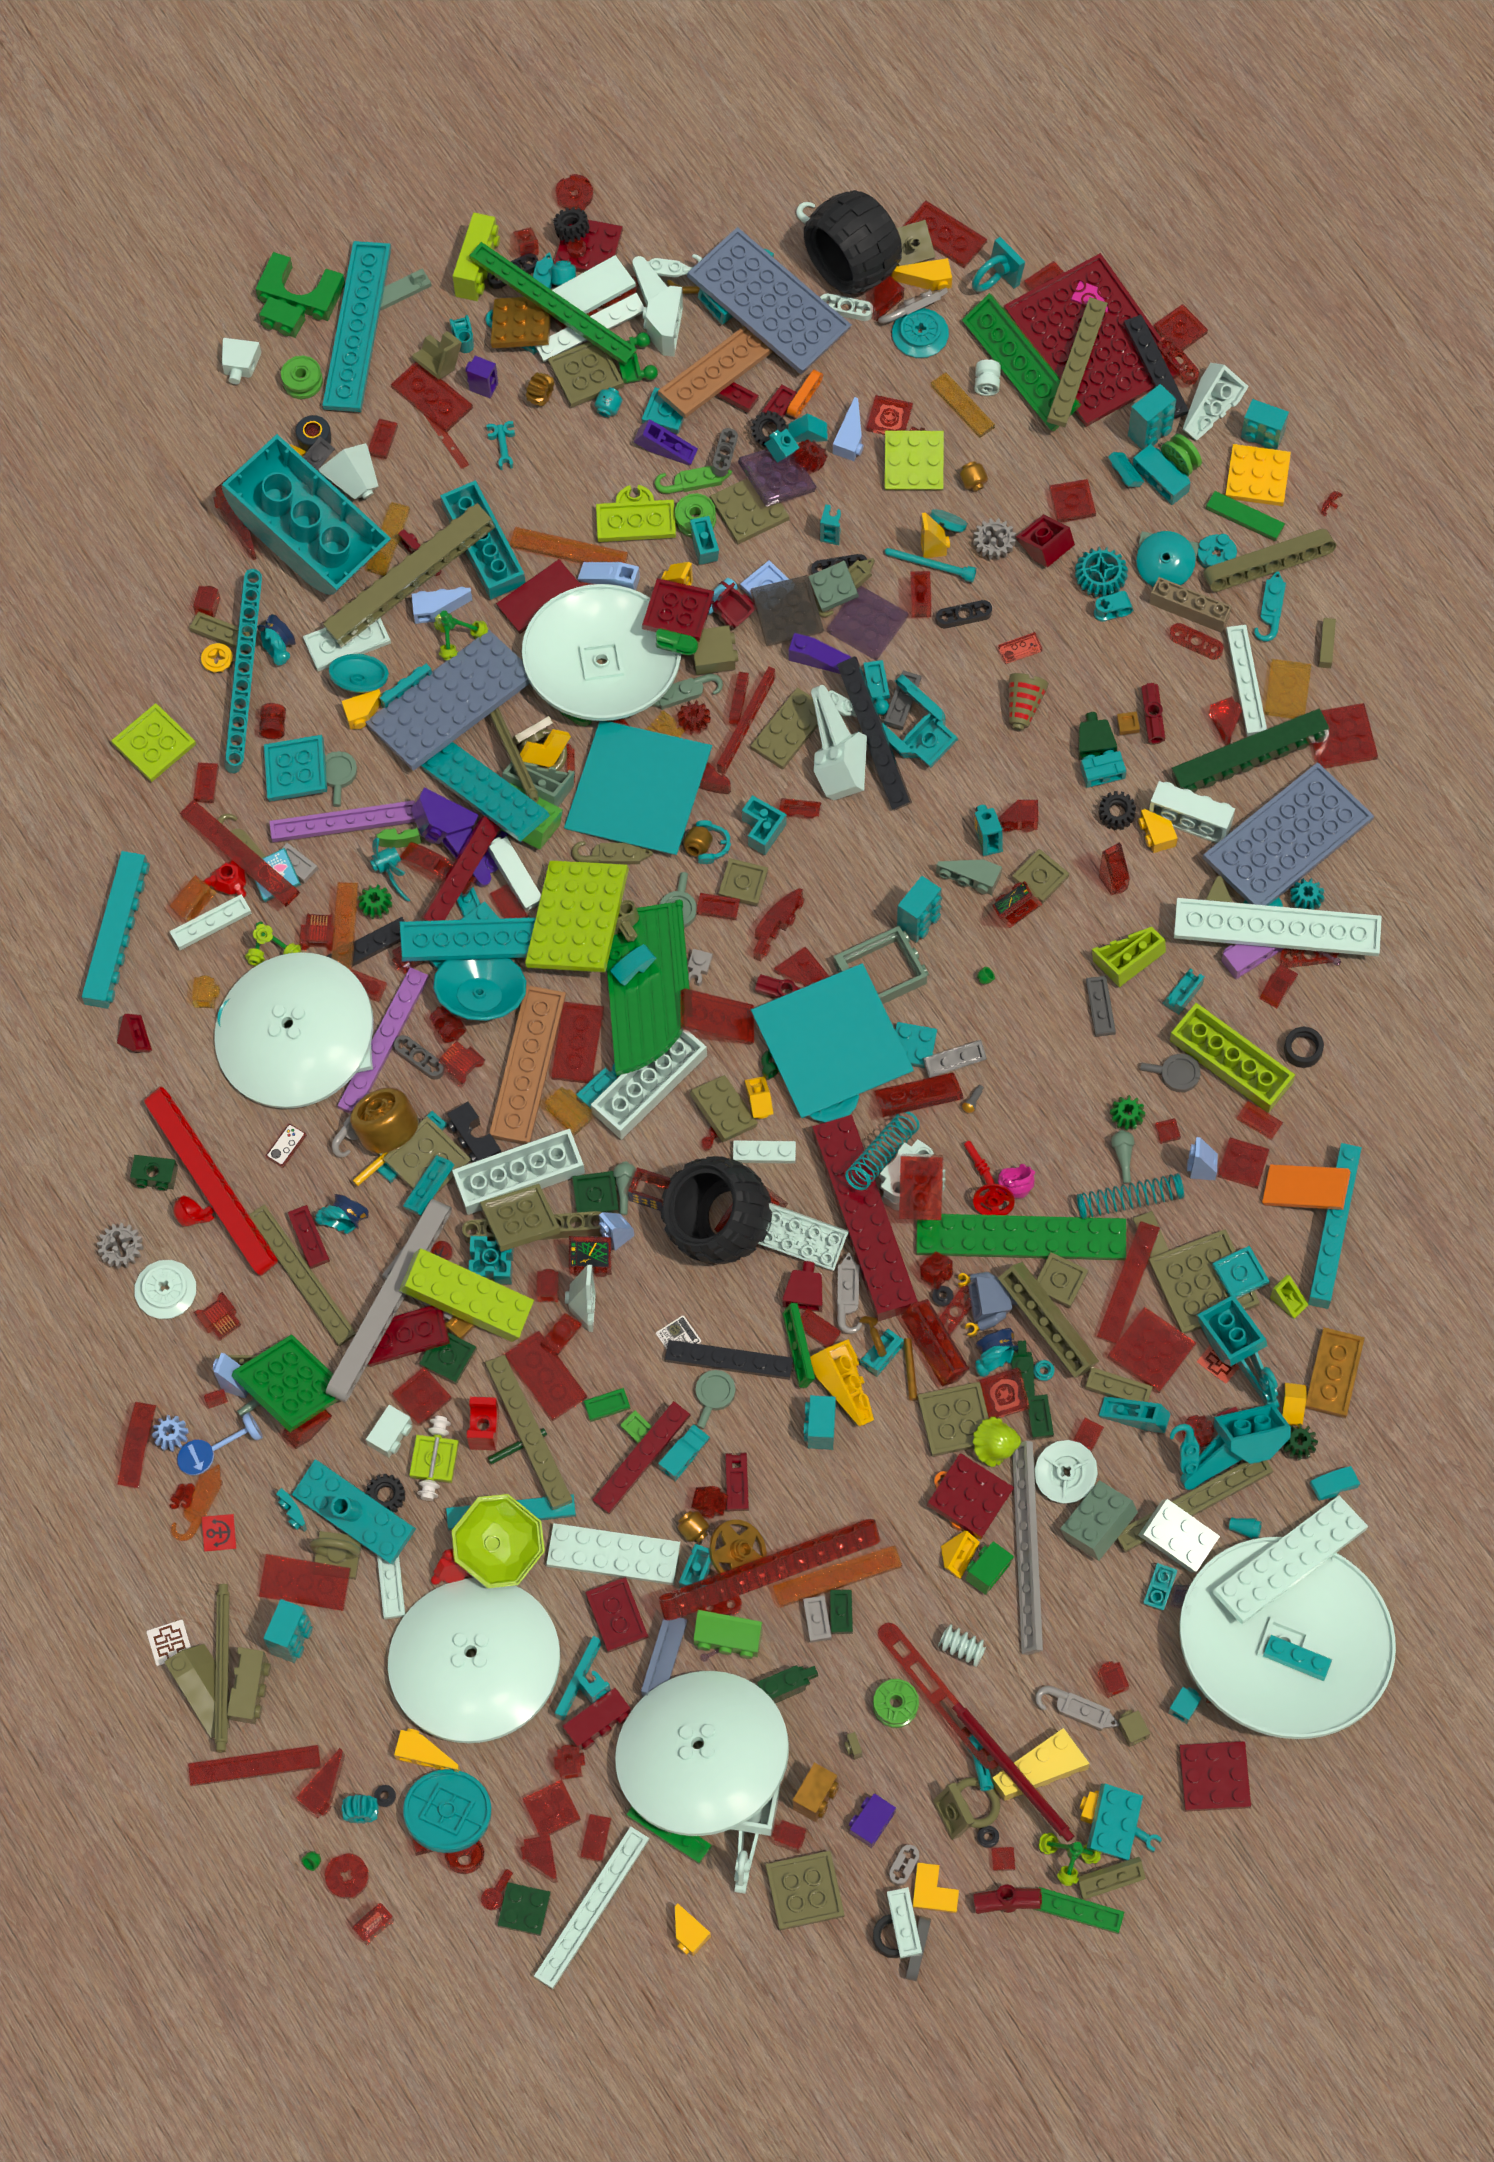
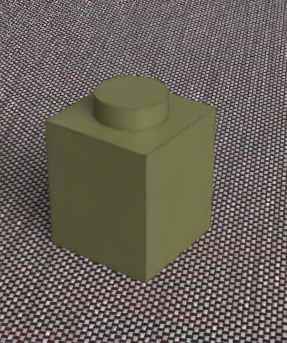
(1133, 1727)

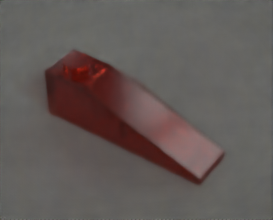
(233, 521)

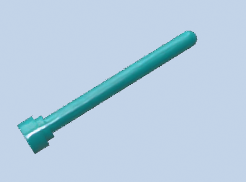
(967, 573)

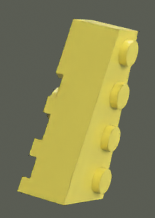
(1046, 1763)

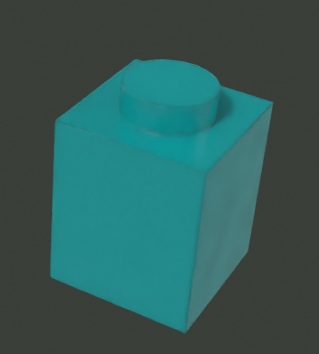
(1185, 1704)

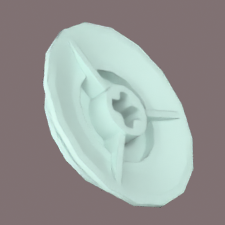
(169, 1302)
(1050, 1471)

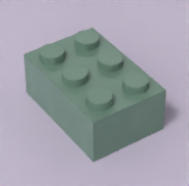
(1099, 1520)

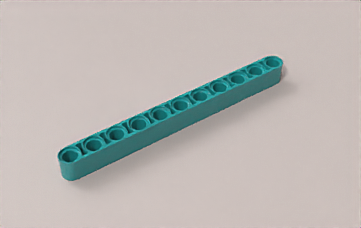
(239, 678)

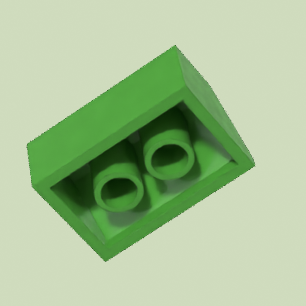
(728, 1634)

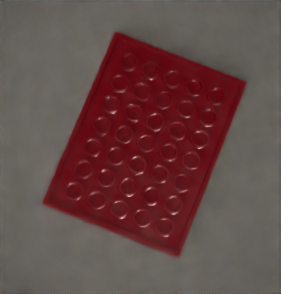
(1052, 322)

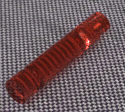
(570, 759)

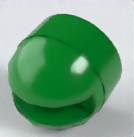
(985, 975)
(311, 1860)

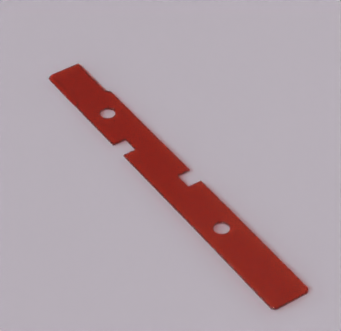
(448, 442)

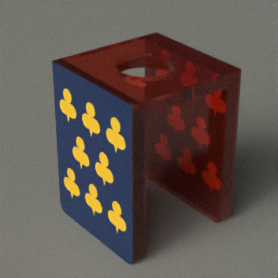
(652, 1178)

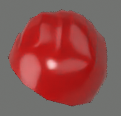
(190, 1212)

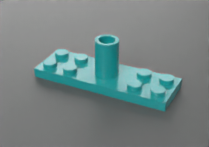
(354, 1511)

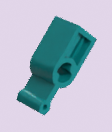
(683, 1452)

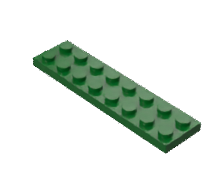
(1016, 356)

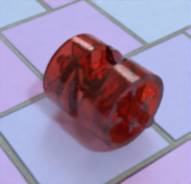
(449, 1025)

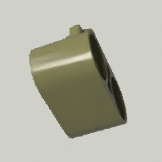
(626, 921)

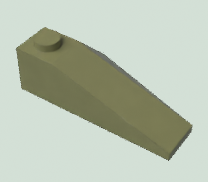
(196, 1676)

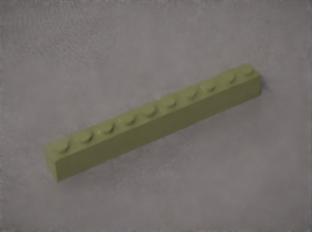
(409, 575)

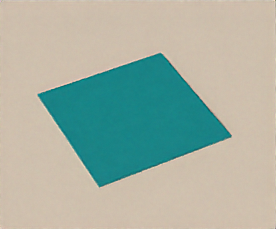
(638, 787)
(832, 1040)

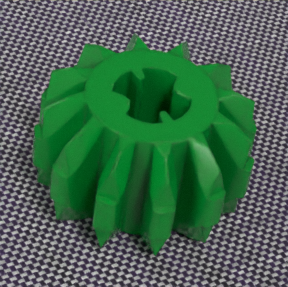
(381, 906)
(1127, 1105)

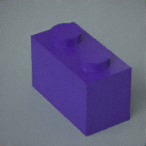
(482, 376)
(872, 1820)

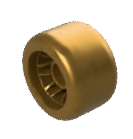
(384, 1120)

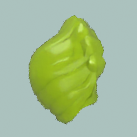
(995, 1441)

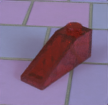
(1114, 870)
(321, 1789)

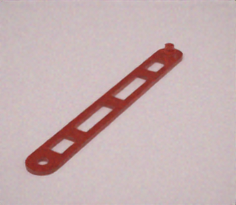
(889, 1636)

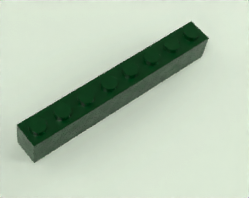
(1251, 751)

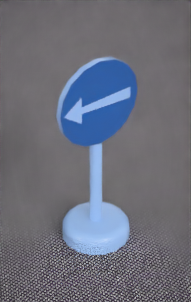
(198, 1455)

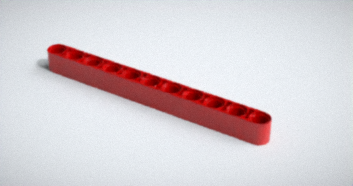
(211, 1181)

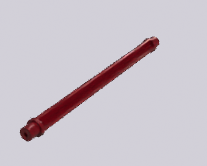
(1013, 1772)

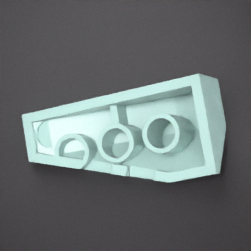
(1215, 394)
(582, 1298)

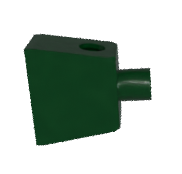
(1095, 737)

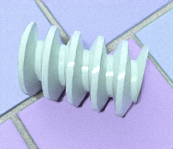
(962, 1645)

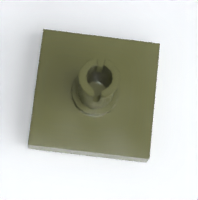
(915, 243)

